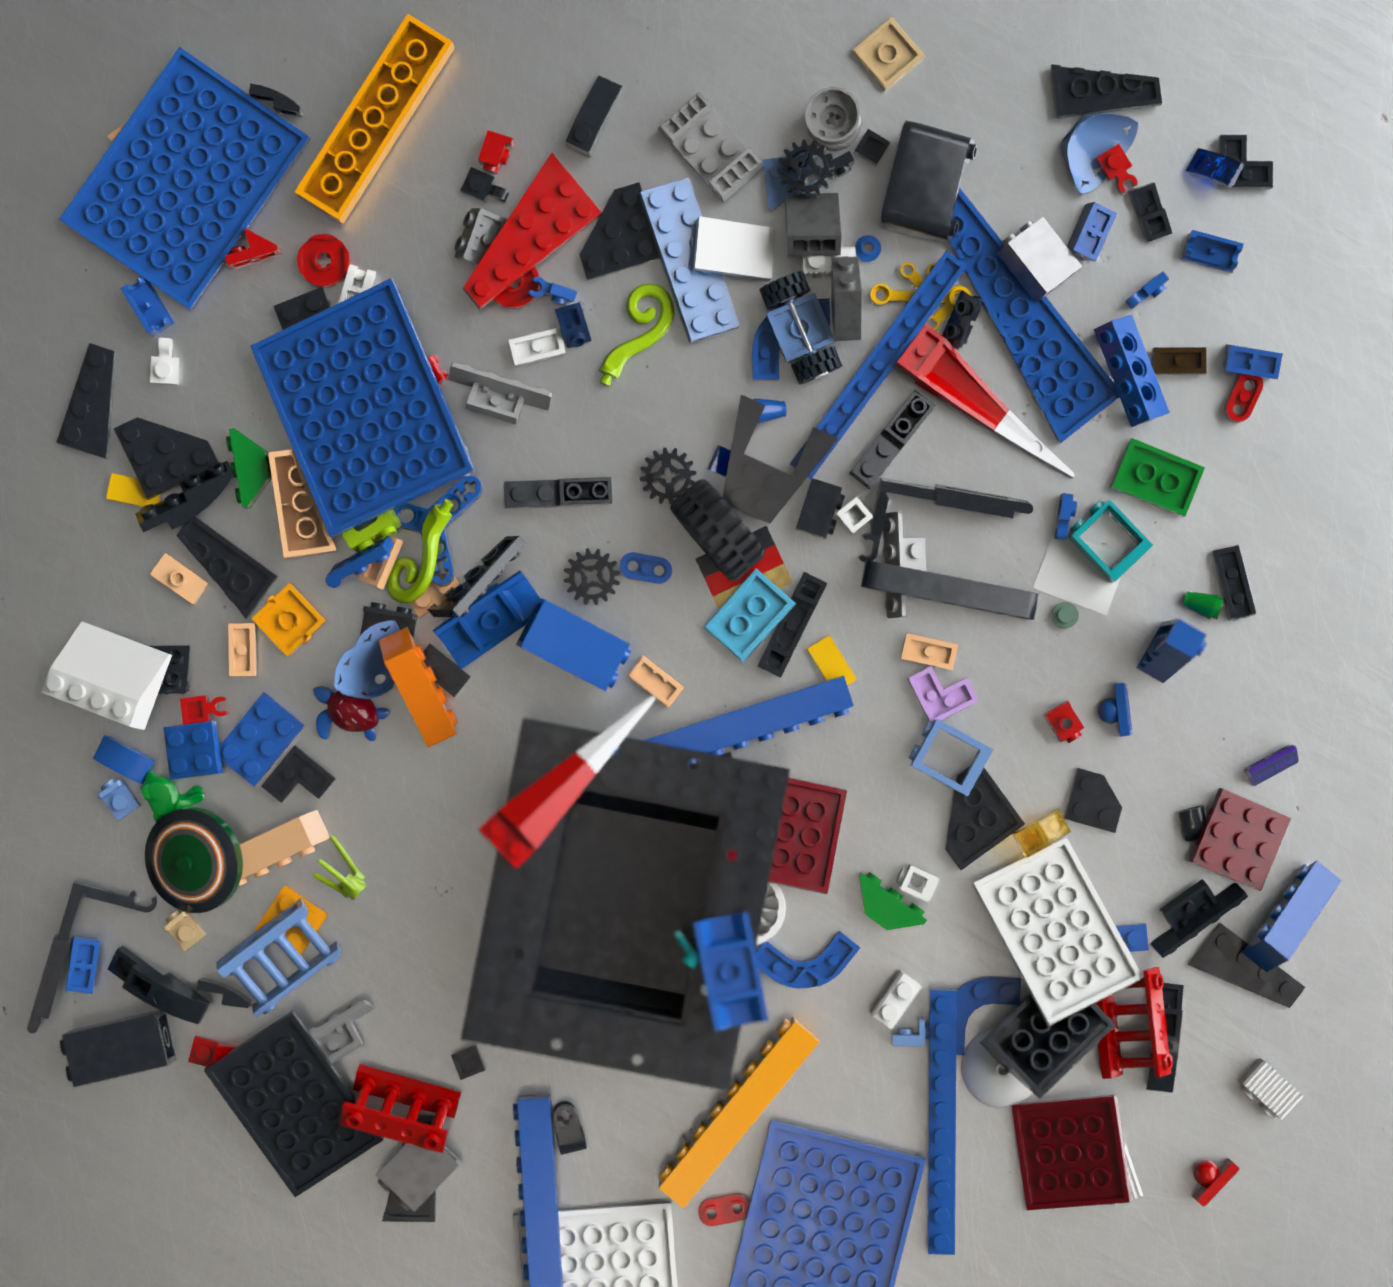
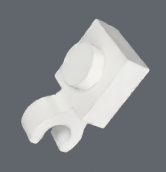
(165, 367)

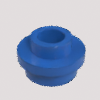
(864, 256)

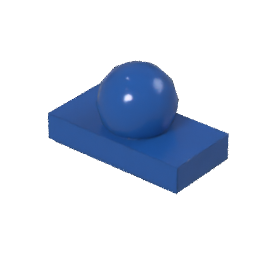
(1118, 709)

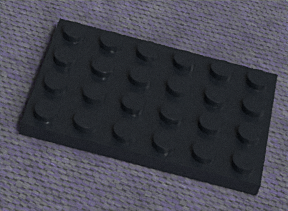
(290, 1103)

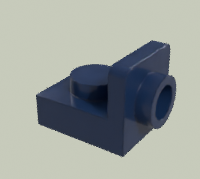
(573, 325)

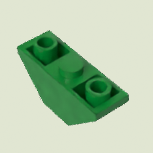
(249, 466)
(886, 906)

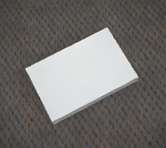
(734, 248)

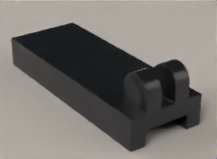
(1234, 583)

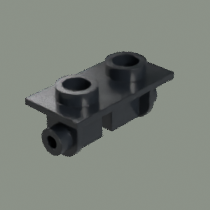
(958, 326)

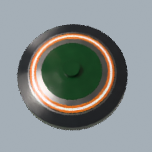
(193, 860)

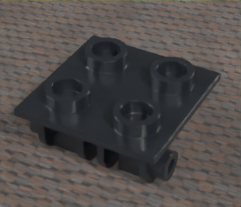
(176, 675)

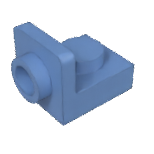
(118, 798)
(906, 1037)

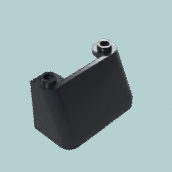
(926, 182)

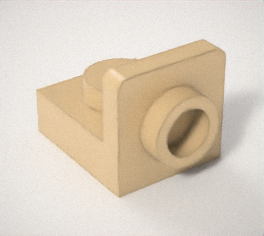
(184, 929)

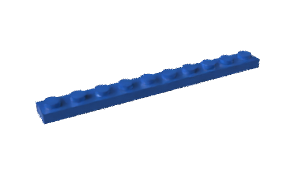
(889, 350)
(942, 1121)

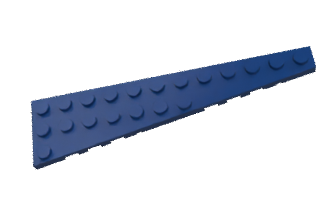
(1046, 350)

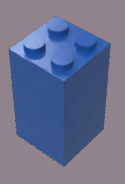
(574, 644)

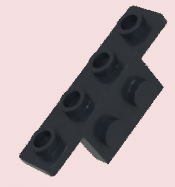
(1193, 913)

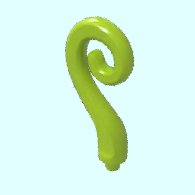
(616, 359)
(432, 529)

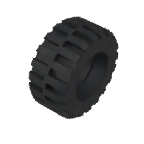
(717, 529)

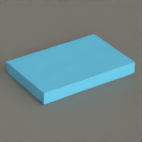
(749, 615)

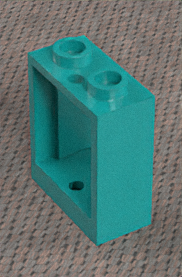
(1129, 559)

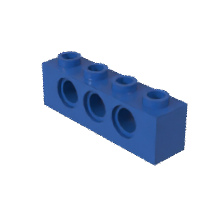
(1131, 370)

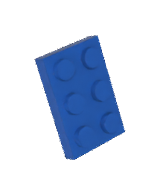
(259, 739)

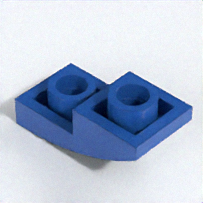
(123, 759)

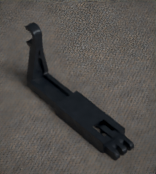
(942, 496)
(62, 941)

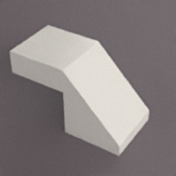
(860, 509)

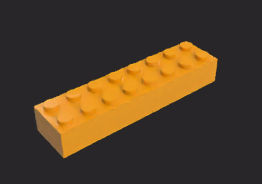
(375, 119)
(738, 1111)

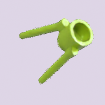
(349, 885)

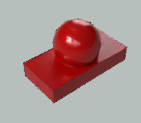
(1212, 1179)

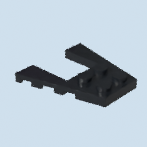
(756, 485)

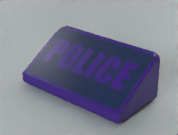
(1272, 764)

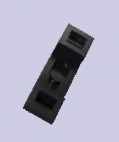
(792, 625)

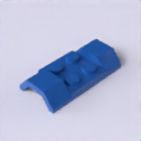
(490, 620)
(731, 970)

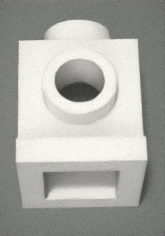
(925, 889)

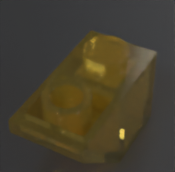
(1041, 833)

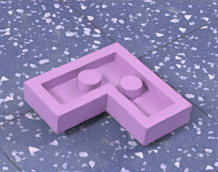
(941, 702)

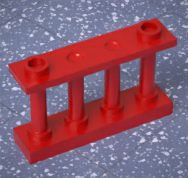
(1109, 1046)
(407, 1092)

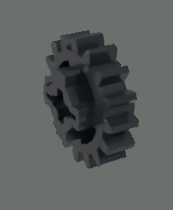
(795, 165)
(681, 474)
(599, 566)

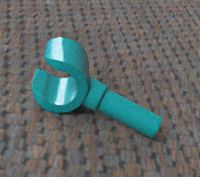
(692, 957)

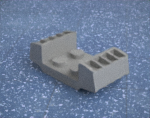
(710, 147)

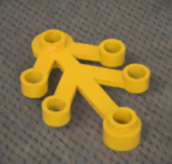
(905, 296)

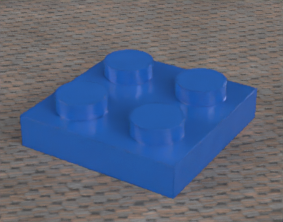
(193, 750)

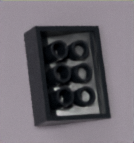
(1044, 1053)

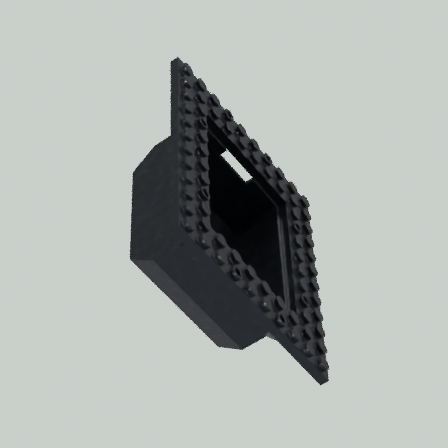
(603, 904)

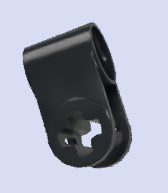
(568, 1132)

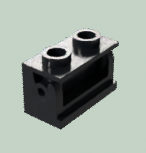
(819, 509)

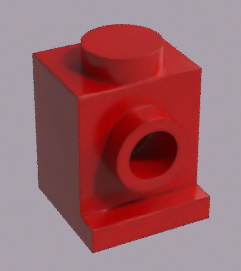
(495, 152)
(1057, 715)

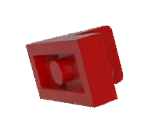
(259, 250)
(206, 1050)

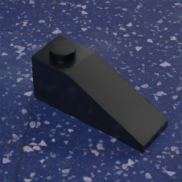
(593, 116)

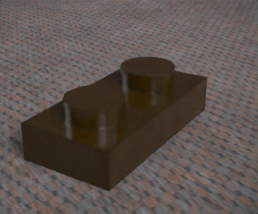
(1179, 360)

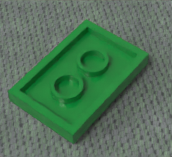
(1157, 477)

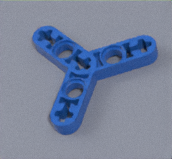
(420, 515)

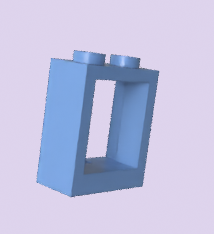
(973, 771)

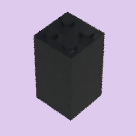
(118, 1048)

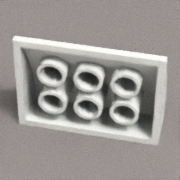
(108, 675)

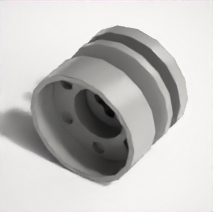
(838, 104)

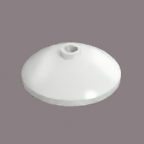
(984, 1080)

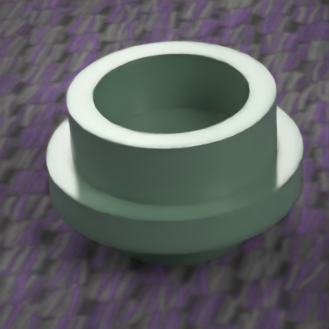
(1065, 615)

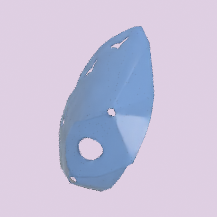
(1090, 139)
(365, 664)

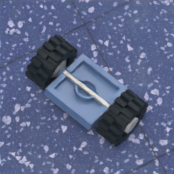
(800, 327)

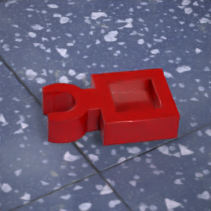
(1114, 164)
(198, 709)

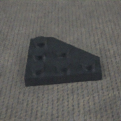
(619, 237)
(162, 455)
(979, 820)

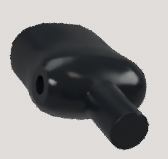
(1192, 822)

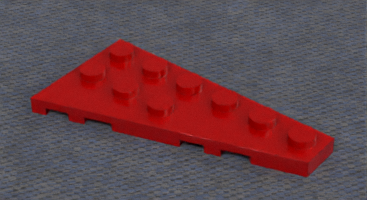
(540, 224)

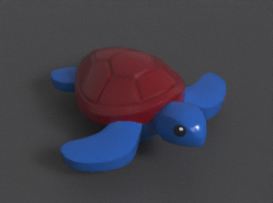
(347, 713)

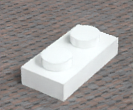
(537, 347)

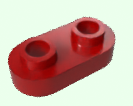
(1244, 398)
(723, 1207)

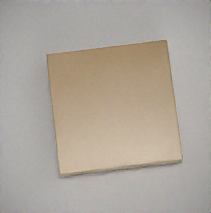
(888, 53)

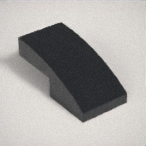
(282, 103)
(1150, 212)
(230, 997)

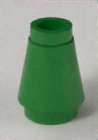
(1203, 604)

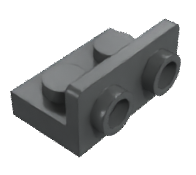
(478, 234)

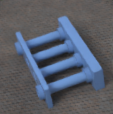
(275, 932)

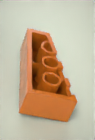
(417, 687)

